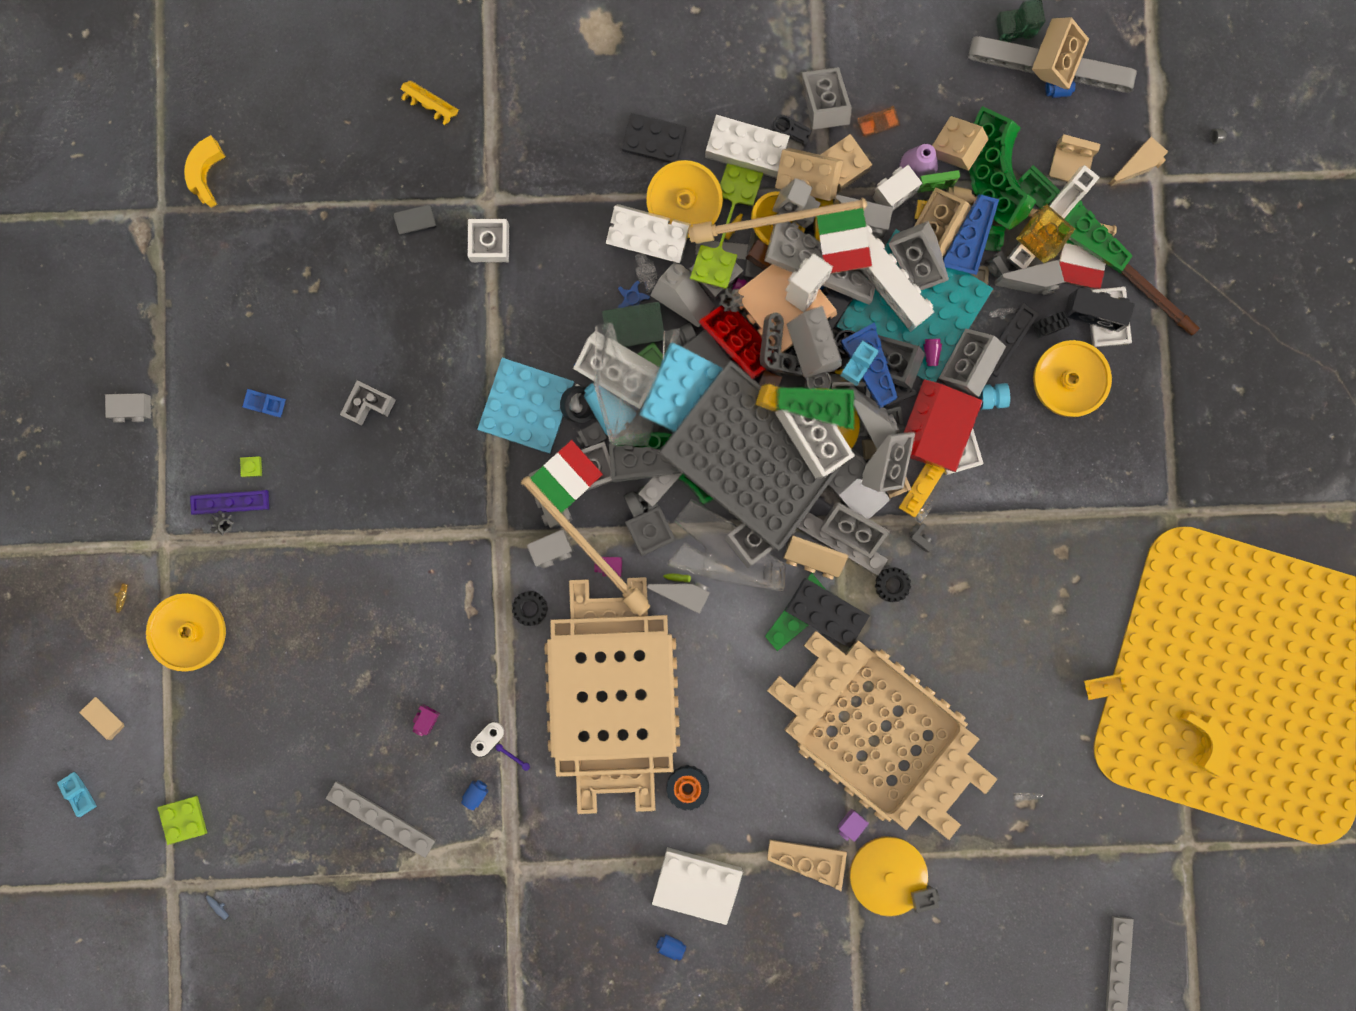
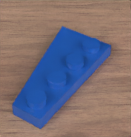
(970, 241)
(877, 375)

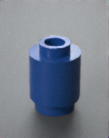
(1055, 91)
(474, 794)
(670, 947)

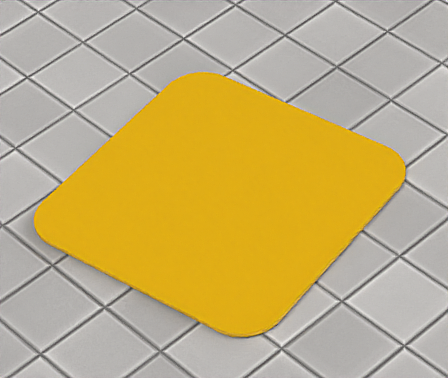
(1261, 652)

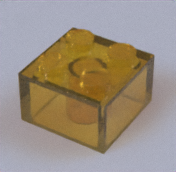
(1045, 233)

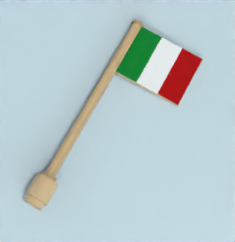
(840, 231)
(1076, 263)
(557, 487)

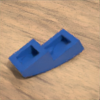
(264, 403)

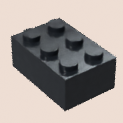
(1099, 309)

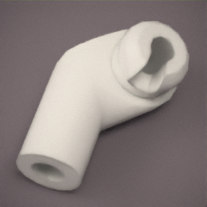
(575, 404)

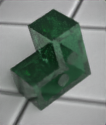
(1021, 22)

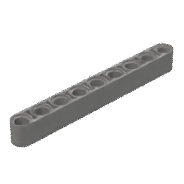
(1023, 57)

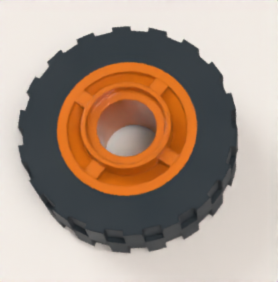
(684, 799)

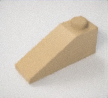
(1145, 159)

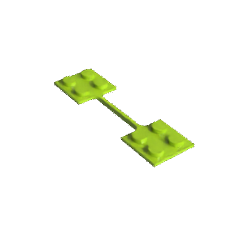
(714, 264)

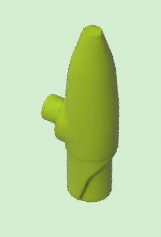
(677, 577)

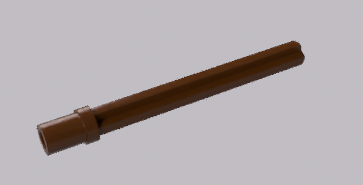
(1160, 300)

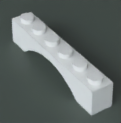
(1063, 203)

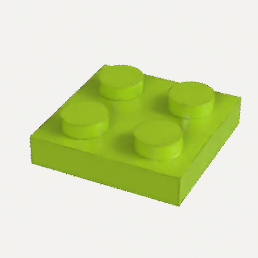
(182, 820)

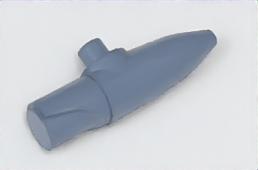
(217, 907)

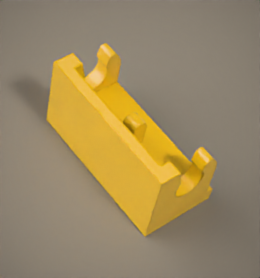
(1105, 686)

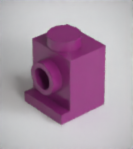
(614, 562)
(425, 720)

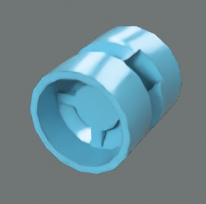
(995, 396)

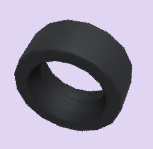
(565, 405)

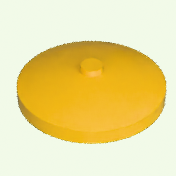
(685, 193)
(1072, 378)
(185, 632)
(886, 874)

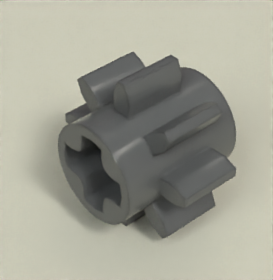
(726, 300)
(220, 522)

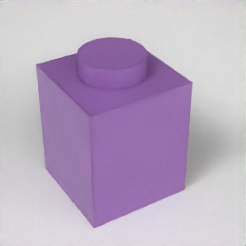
(852, 825)

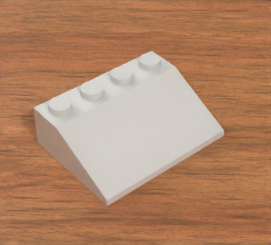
(697, 886)

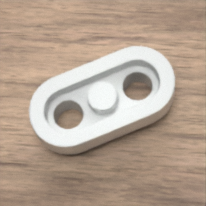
(487, 739)

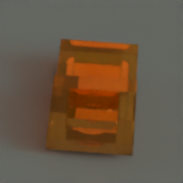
(878, 122)

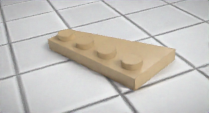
(815, 862)

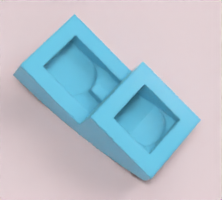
(859, 363)
(77, 794)

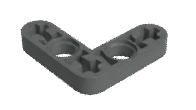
(776, 356)

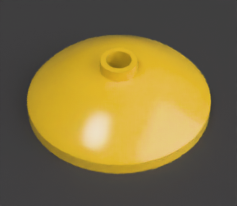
(764, 208)

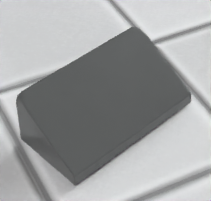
(414, 219)

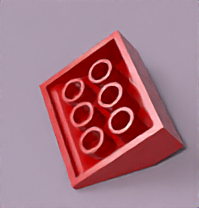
(736, 338)
(941, 424)

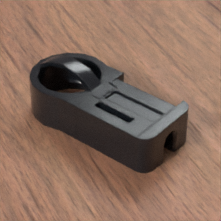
(795, 131)

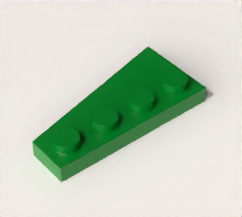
(1096, 239)
(824, 405)
(787, 626)

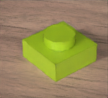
(251, 466)

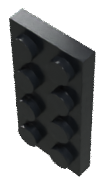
(827, 613)

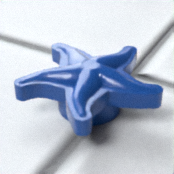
(632, 297)

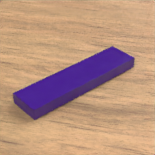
(229, 502)

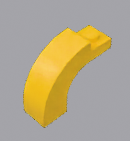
(197, 165)
(1217, 743)

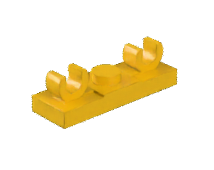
(428, 101)
(921, 489)

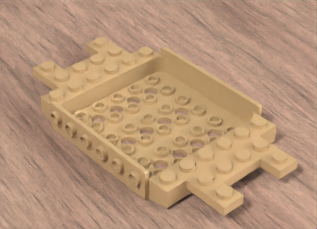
(613, 763)
(933, 776)

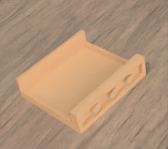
(767, 295)

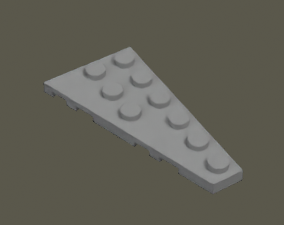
(791, 246)

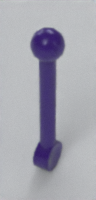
(525, 766)

